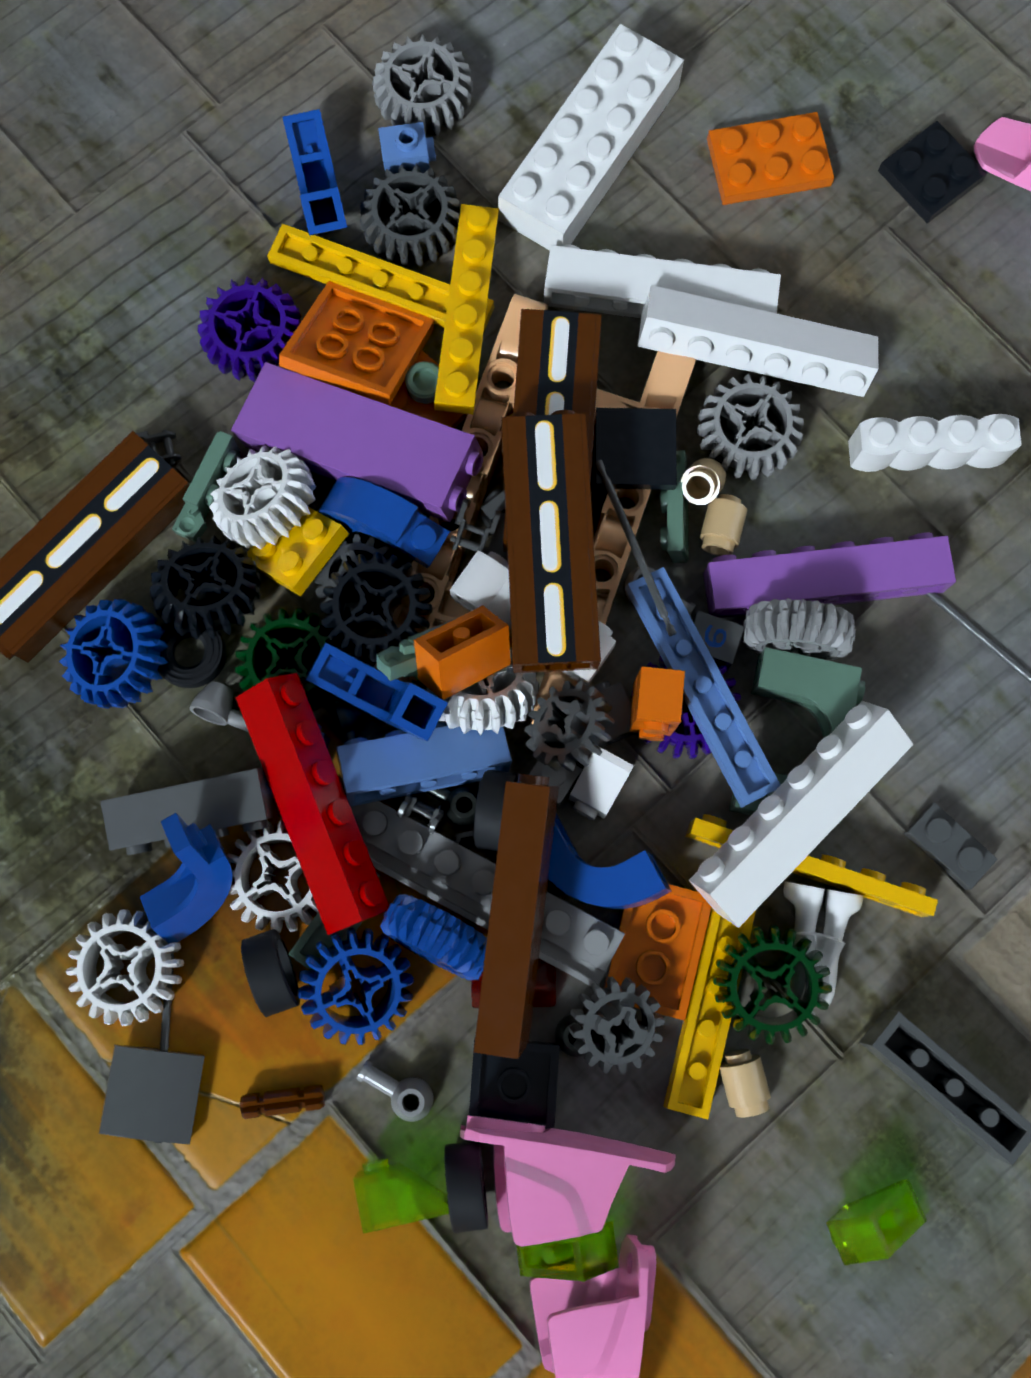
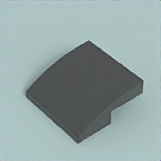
(151, 1094)

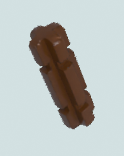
(282, 1101)

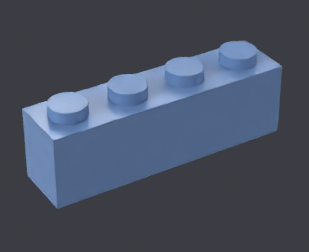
(410, 765)

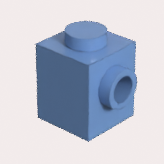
(406, 146)

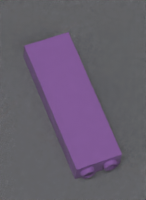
(360, 439)

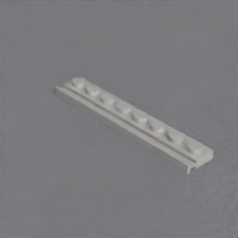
(465, 884)

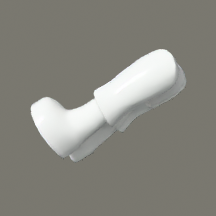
(807, 905)

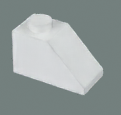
(599, 784)

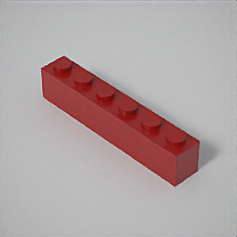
(312, 802)

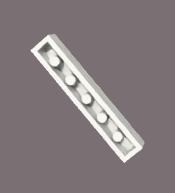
(620, 282)
(758, 341)
(801, 812)

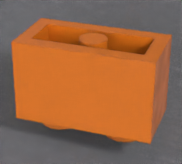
(462, 652)
(656, 702)

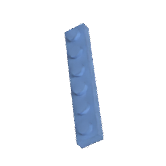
(705, 691)

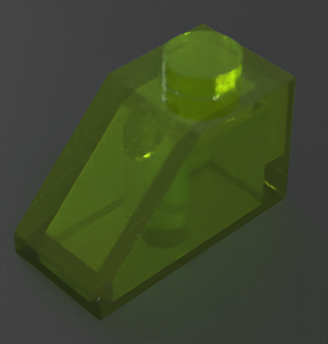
(395, 1196)
(876, 1223)
(571, 1258)

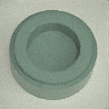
(422, 382)

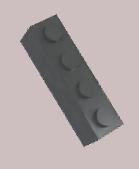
(219, 801)
(948, 1086)

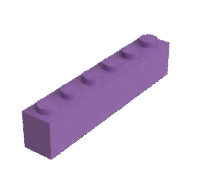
(831, 575)

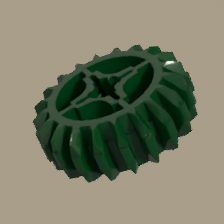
(300, 650)
(759, 1000)

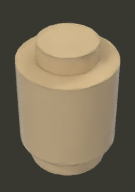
(703, 481)
(723, 525)
(745, 1083)

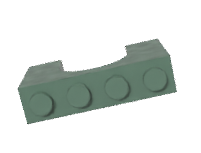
(813, 683)

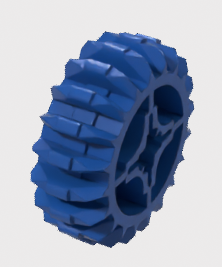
(113, 629)
(435, 936)
(341, 992)

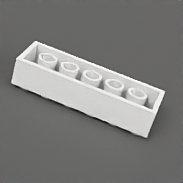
(590, 139)

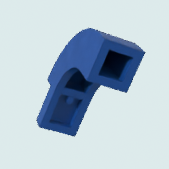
(314, 172)
(385, 516)
(372, 692)
(613, 887)
(196, 888)

